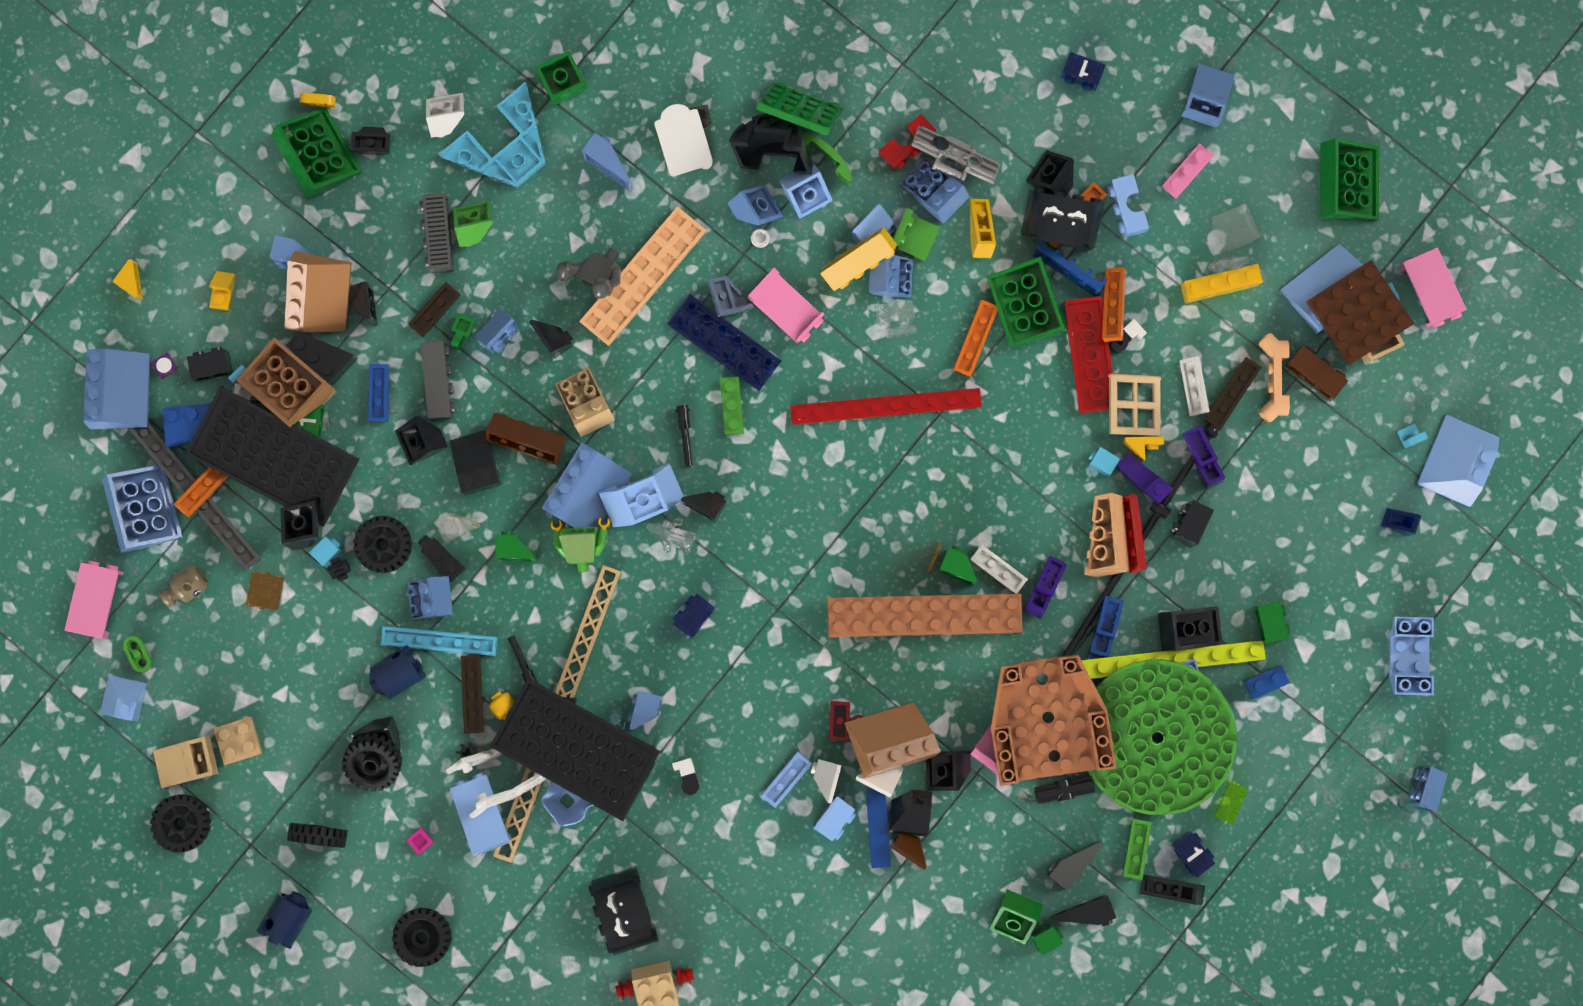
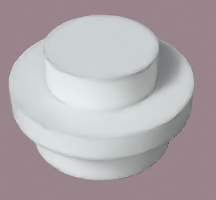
(760, 238)

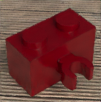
(838, 716)

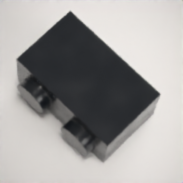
(210, 364)

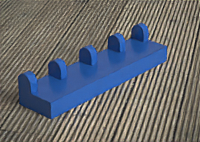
(1068, 269)

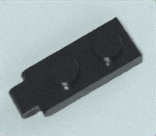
(441, 557)

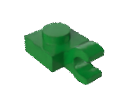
(462, 328)

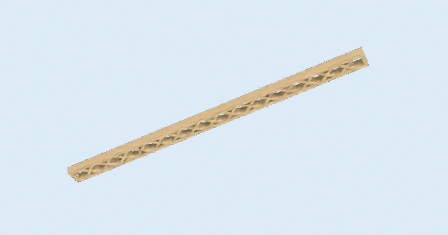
(613, 584)

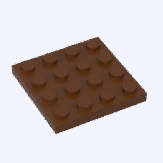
(1360, 312)

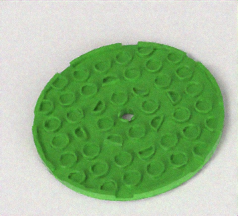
(1196, 733)

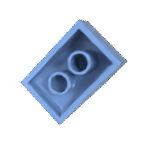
(603, 157)

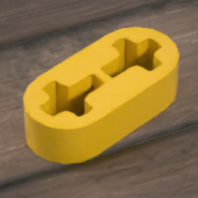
(317, 100)

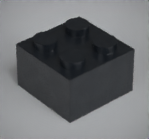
(1191, 524)

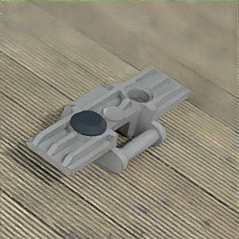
(952, 148)

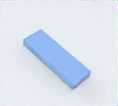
(786, 779)

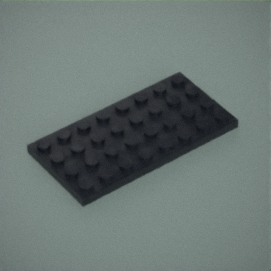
(270, 455)
(575, 749)

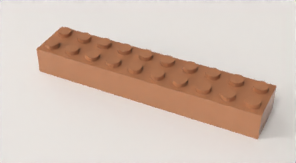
(924, 615)

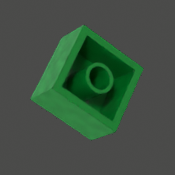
(561, 78)

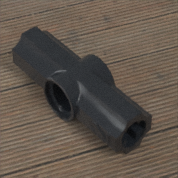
(1064, 789)

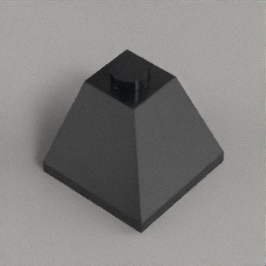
(1053, 173)
(362, 301)
(552, 337)
(420, 439)
(706, 504)
(299, 525)
(383, 726)
(948, 770)
(911, 813)

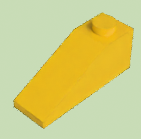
(981, 229)

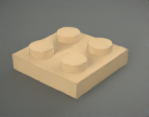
(238, 740)

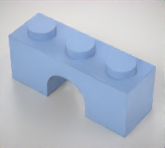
(1130, 222)

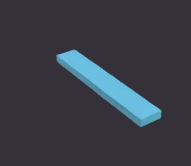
(439, 641)

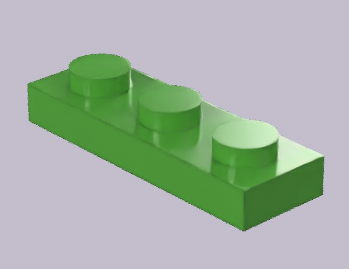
(731, 406)
(1137, 849)

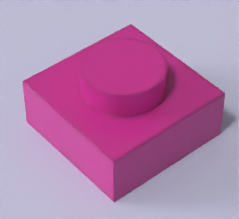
(420, 841)

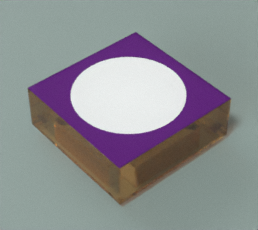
(164, 365)

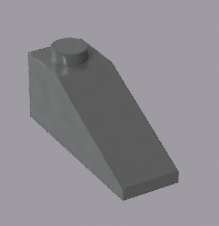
(1069, 868)

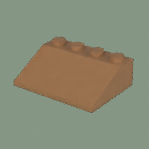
(317, 293)
(284, 383)
(891, 739)

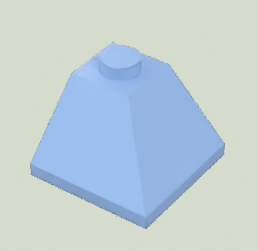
(123, 698)

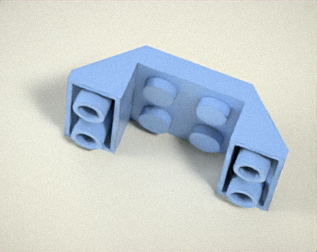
(642, 498)
(1410, 655)

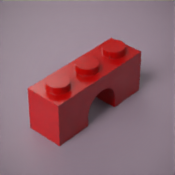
(895, 154)

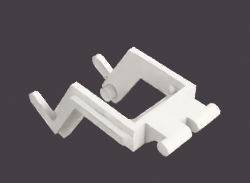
(483, 801)

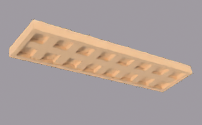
(644, 276)

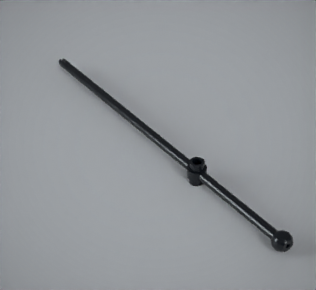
(1159, 510)

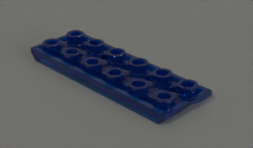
(724, 342)

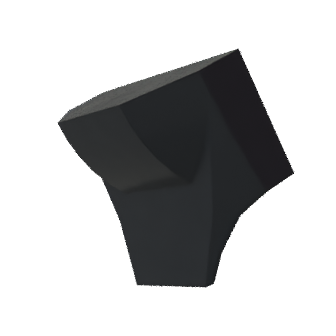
(370, 141)

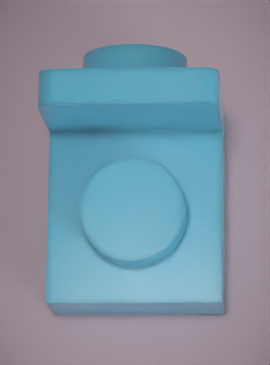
(1410, 436)

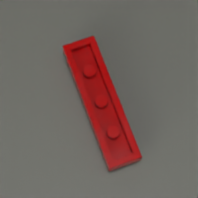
(1134, 535)

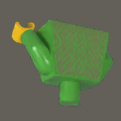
(580, 544)

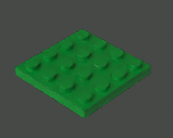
(800, 108)

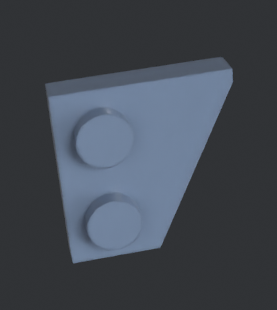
(727, 297)

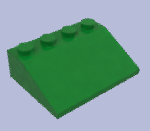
(315, 152)
(1349, 180)
(1027, 303)

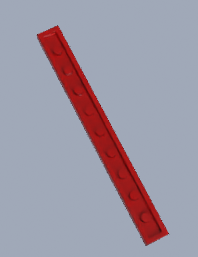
(885, 406)

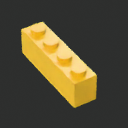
(858, 259)
(1221, 283)

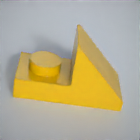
(222, 290)
(1138, 444)

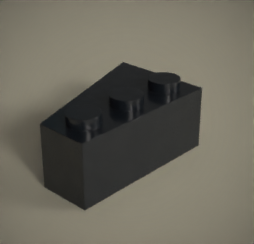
(322, 357)

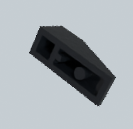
(1172, 889)
(1092, 912)

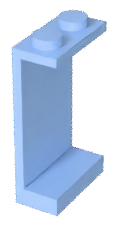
(486, 829)

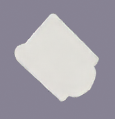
(683, 140)

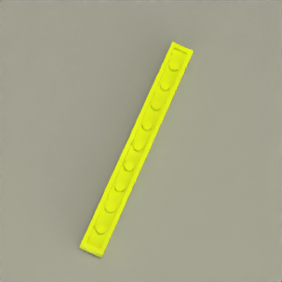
(1204, 657)

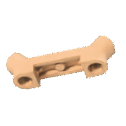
(1278, 403)

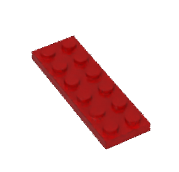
(1088, 353)

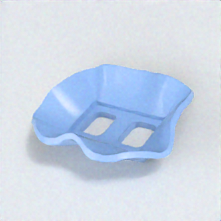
(561, 814)

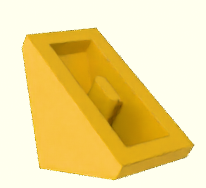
(129, 279)

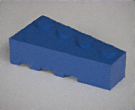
(182, 423)

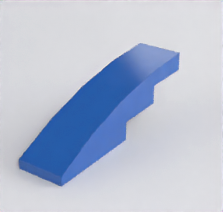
(1105, 628)
(878, 829)

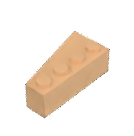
(1108, 537)

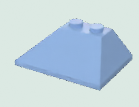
(1459, 461)

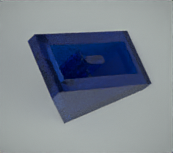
(1401, 521)

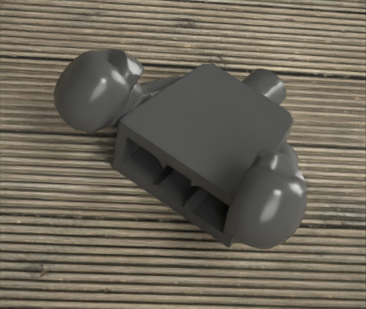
(595, 271)

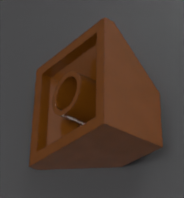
(910, 848)

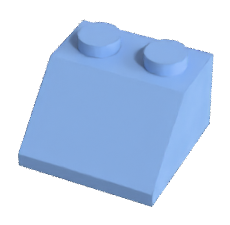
(805, 191)
(874, 221)
(834, 818)

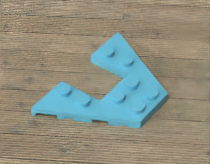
(516, 160)

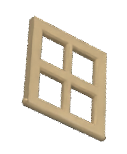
(1134, 405)

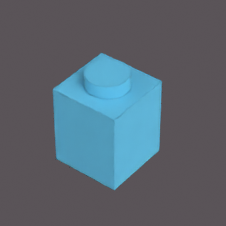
(1103, 461)
(326, 550)

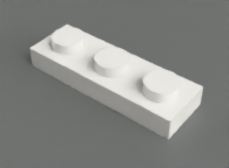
(1194, 386)
(998, 569)

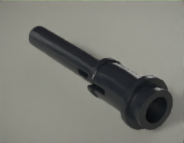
(683, 419)
(527, 673)

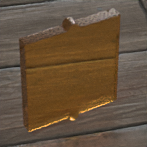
(934, 556)
(265, 591)

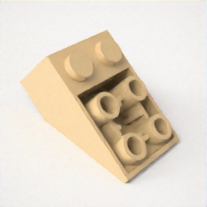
(584, 402)
(185, 762)

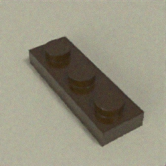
(434, 309)

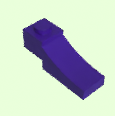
(1204, 457)
(1144, 478)
(1045, 587)

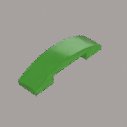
(842, 171)

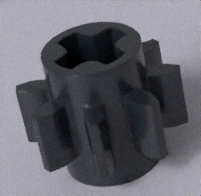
(339, 569)
(472, 750)

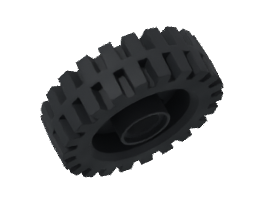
(370, 535)
(369, 749)
(166, 828)
(317, 835)
(407, 943)

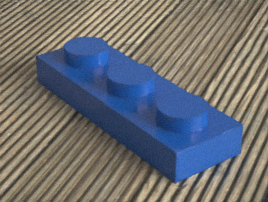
(378, 393)

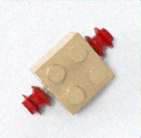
(655, 984)

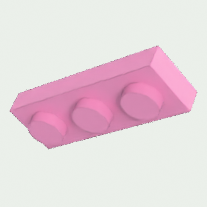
(1187, 170)

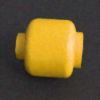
(501, 704)

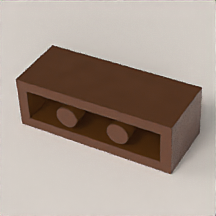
(1317, 372)

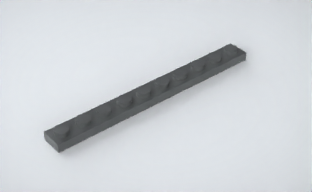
(208, 510)

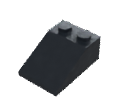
(474, 463)
(1190, 628)

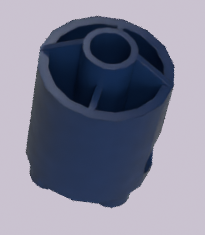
(396, 673)
(285, 919)

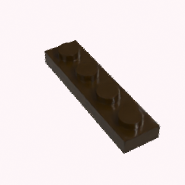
(1232, 393)
(472, 694)

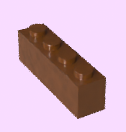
(525, 438)

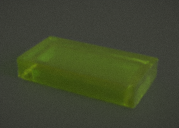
(1231, 802)

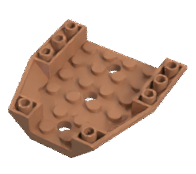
(1077, 731)

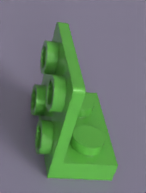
(915, 235)

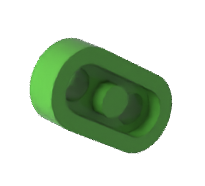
(138, 654)

